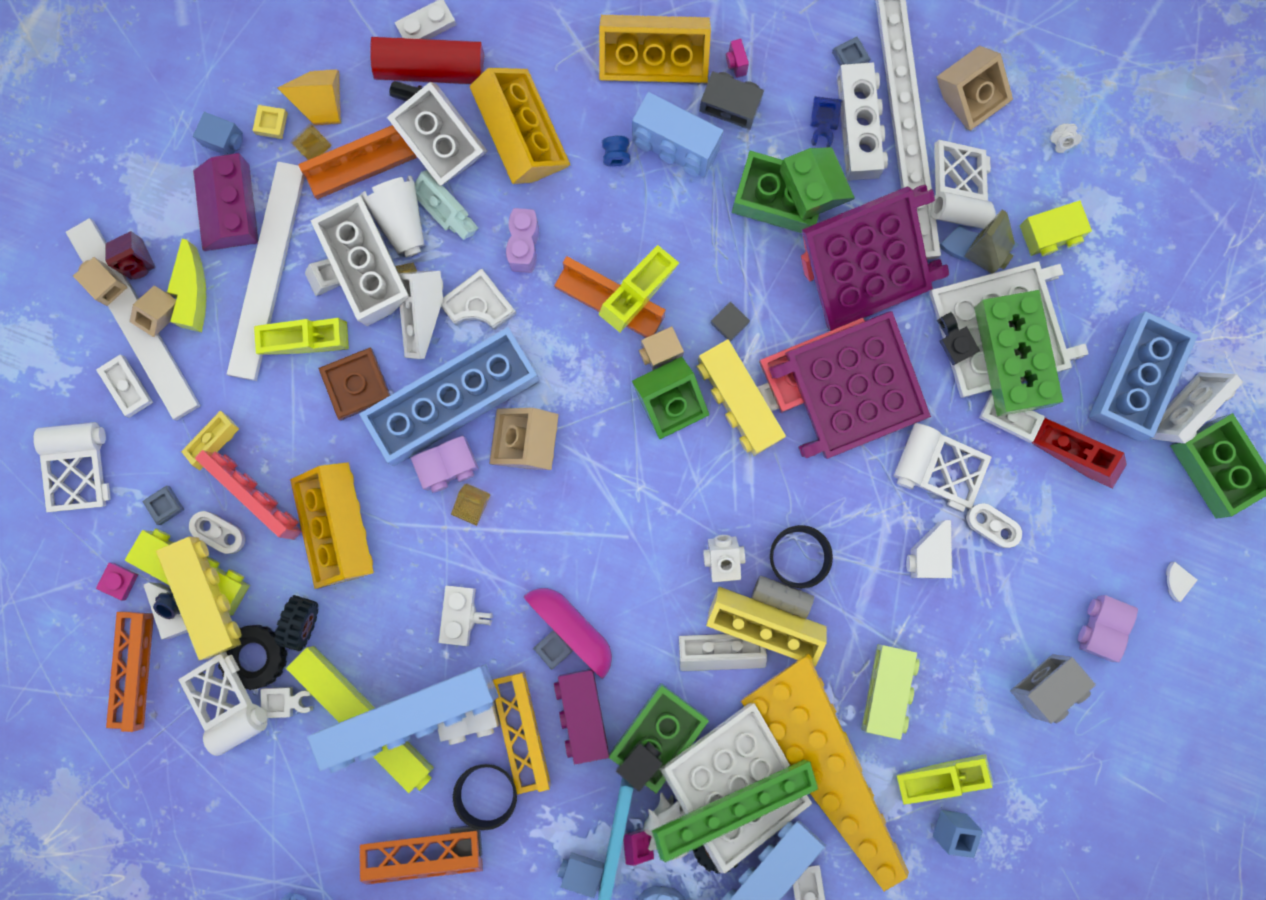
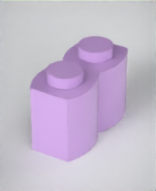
(524, 235)
(444, 464)
(1107, 628)

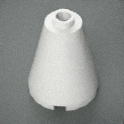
(397, 214)

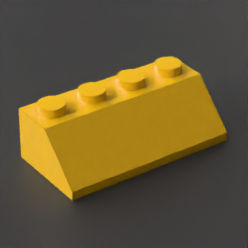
(654, 48)
(519, 124)
(331, 525)

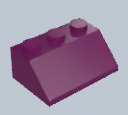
(225, 203)

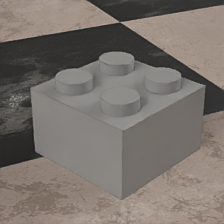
(1053, 688)

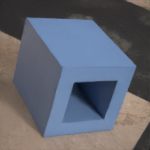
(218, 134)
(957, 833)
(581, 874)

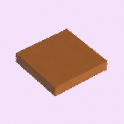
(354, 383)

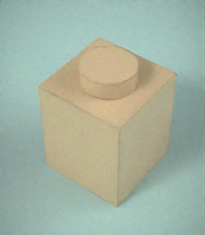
(99, 281)
(153, 311)
(660, 348)

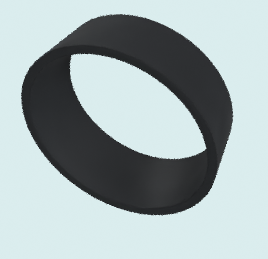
(828, 555)
(469, 819)

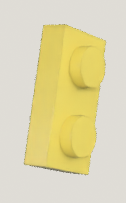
(210, 438)

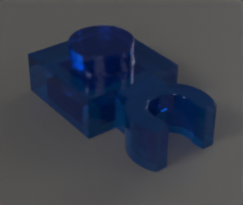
(825, 116)

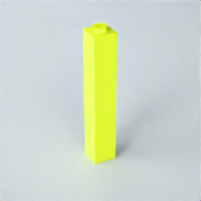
(344, 702)

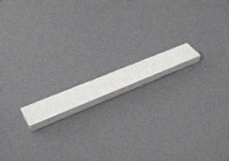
(266, 268)
(149, 350)

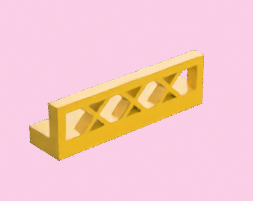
(531, 735)

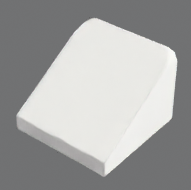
(321, 277)

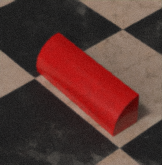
(426, 60)

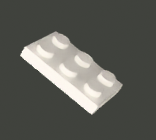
(1196, 405)

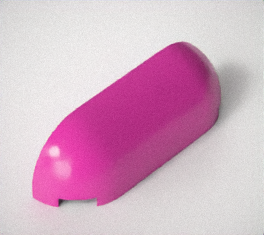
(572, 628)

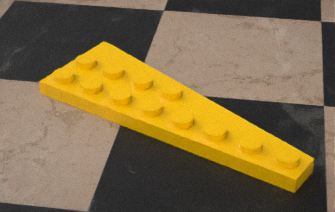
(809, 730)

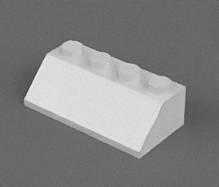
(360, 261)

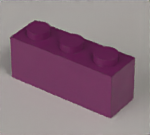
(582, 716)

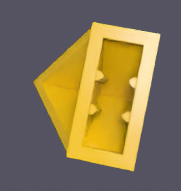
(316, 96)

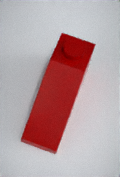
(1081, 452)

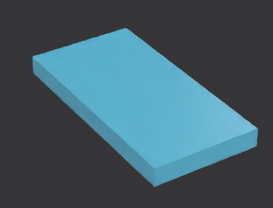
(615, 840)

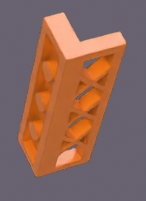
(356, 161)
(594, 289)
(135, 670)
(423, 869)

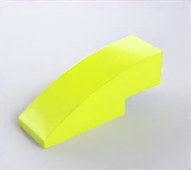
(189, 288)
(638, 288)
(301, 336)
(945, 779)

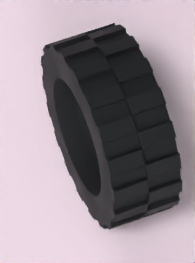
(275, 657)

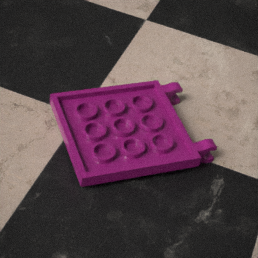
(871, 257)
(855, 385)

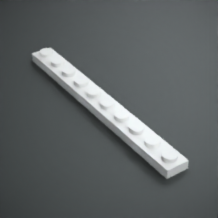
(906, 111)

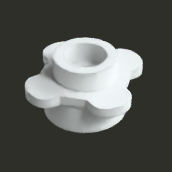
(1065, 137)

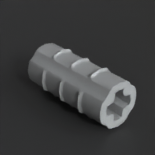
(782, 597)

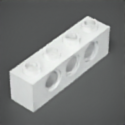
(863, 79)

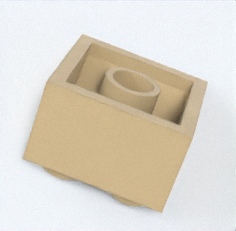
(976, 86)
(524, 438)

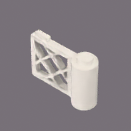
(962, 205)
(68, 443)
(920, 459)
(228, 727)

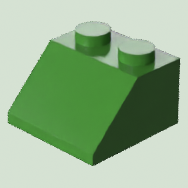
(815, 181)
(671, 397)

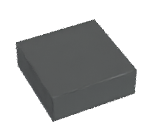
(730, 321)
(464, 847)

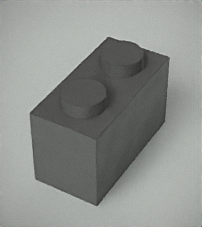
(731, 99)

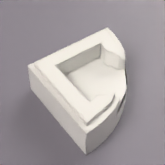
(1179, 581)

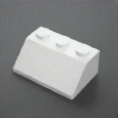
(437, 133)

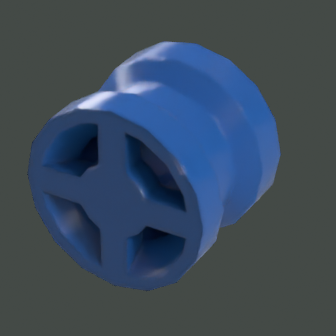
(616, 151)

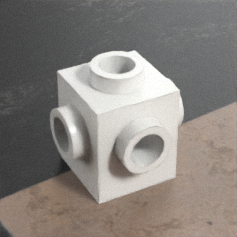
(724, 558)

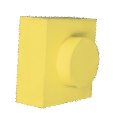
(270, 121)

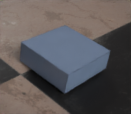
(851, 52)
(163, 505)
(552, 649)

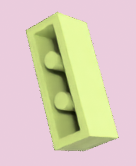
(890, 692)

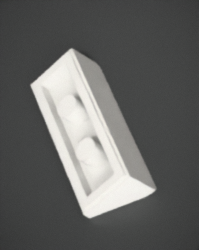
(719, 653)

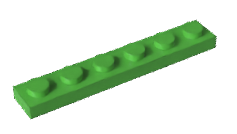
(734, 810)

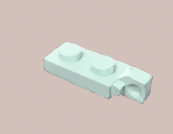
(443, 206)

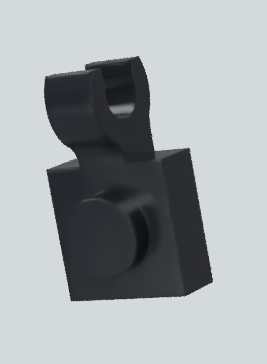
(958, 343)

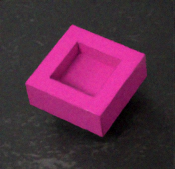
(737, 58)
(117, 581)
(636, 847)

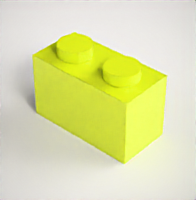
(1055, 228)

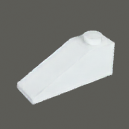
(420, 310)

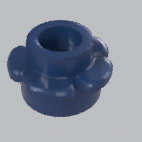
(166, 605)

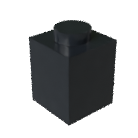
(640, 764)

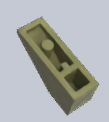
(993, 244)

